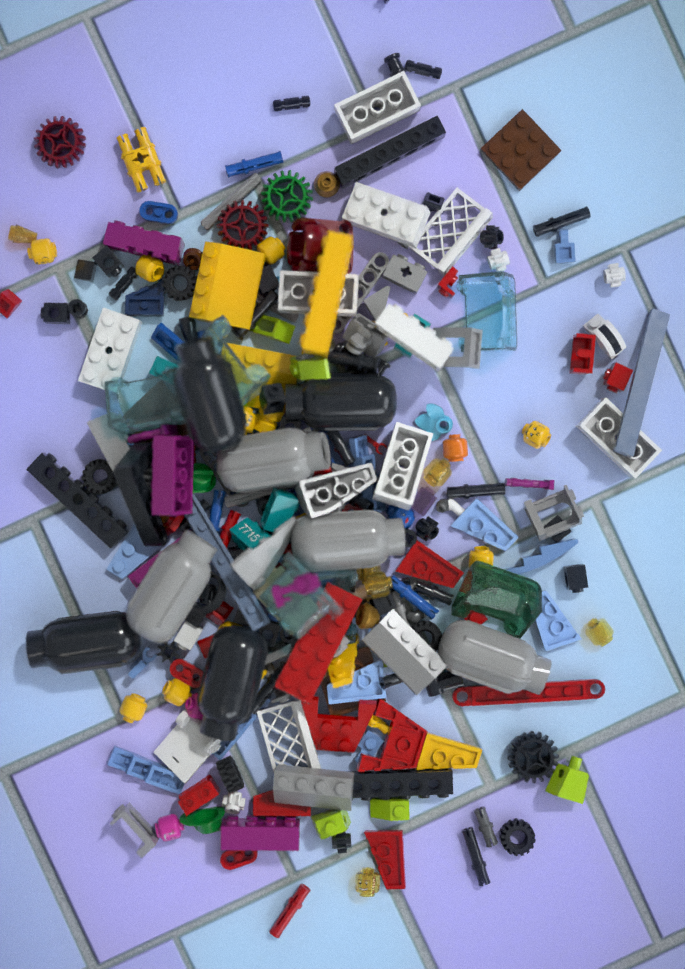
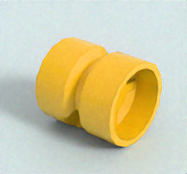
(267, 422)

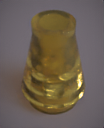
(21, 235)

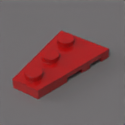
(429, 566)
(265, 806)
(389, 854)

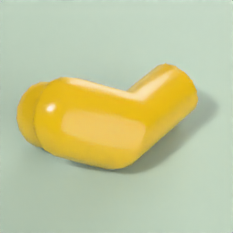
(377, 722)

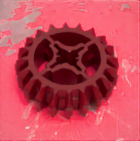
(61, 135)
(234, 225)

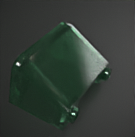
(499, 595)

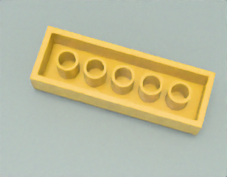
(327, 295)

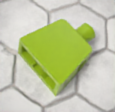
(569, 781)
(330, 823)

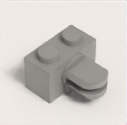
(364, 337)

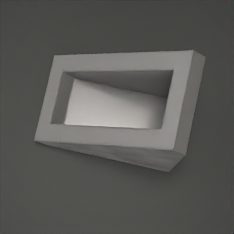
(377, 302)

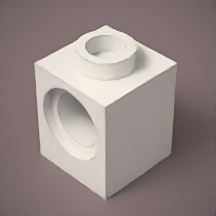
(188, 636)

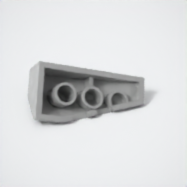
(329, 491)
(258, 564)

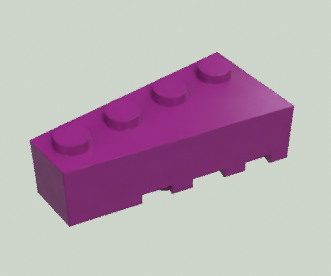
(144, 242)

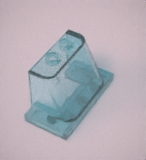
(301, 611)

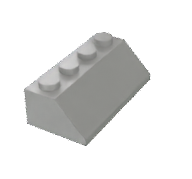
(112, 443)
(404, 652)
(313, 787)

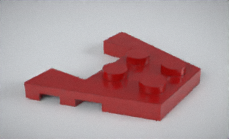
(337, 731)
(402, 743)

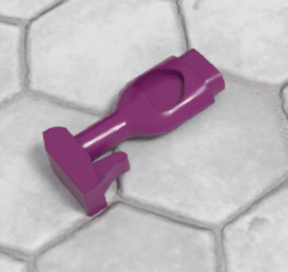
(164, 430)
(527, 483)
(301, 585)

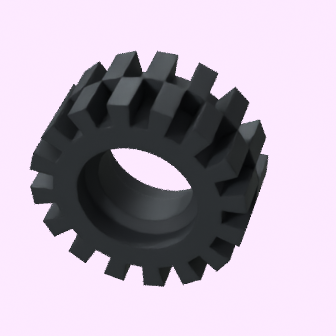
(169, 283)
(89, 481)
(432, 628)
(230, 774)
(517, 848)

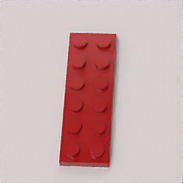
(317, 648)

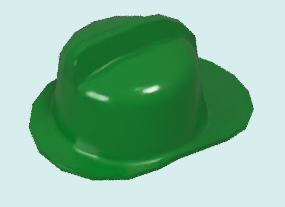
(203, 478)
(204, 820)

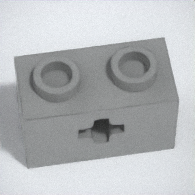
(394, 274)

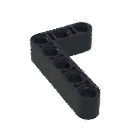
(137, 495)

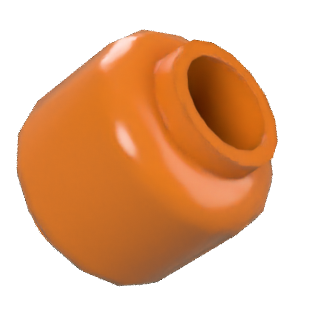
(455, 448)

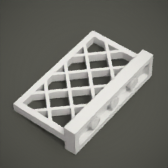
(466, 238)
(303, 731)

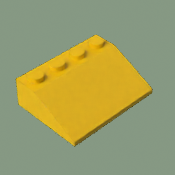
(227, 284)
(275, 363)

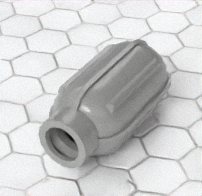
(273, 460)
(346, 540)
(171, 588)
(492, 658)

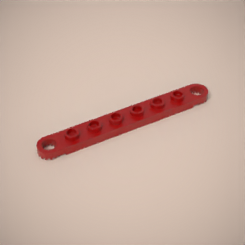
(553, 691)

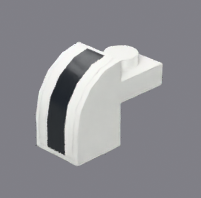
(606, 335)

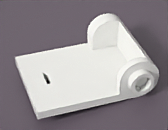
(186, 747)

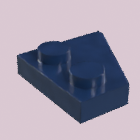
(146, 301)

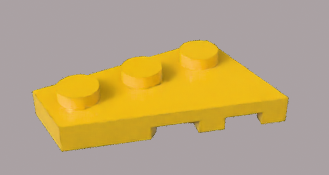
(342, 667)
(447, 753)

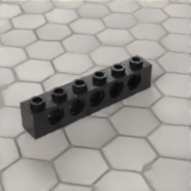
(390, 152)
(38, 470)
(404, 777)

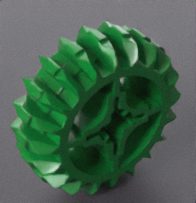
(279, 193)

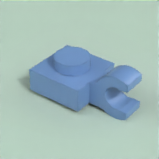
(564, 251)
(136, 667)
(369, 744)

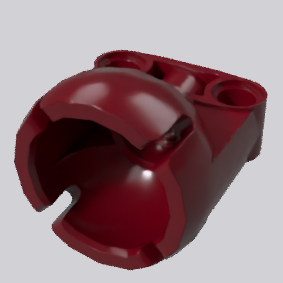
(306, 246)

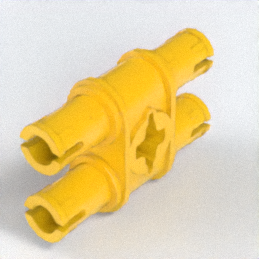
(149, 156)

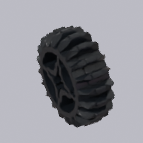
(546, 766)

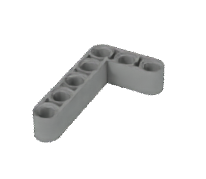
(365, 286)

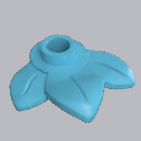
(431, 421)

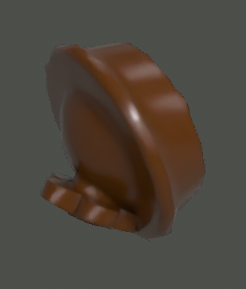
(192, 258)

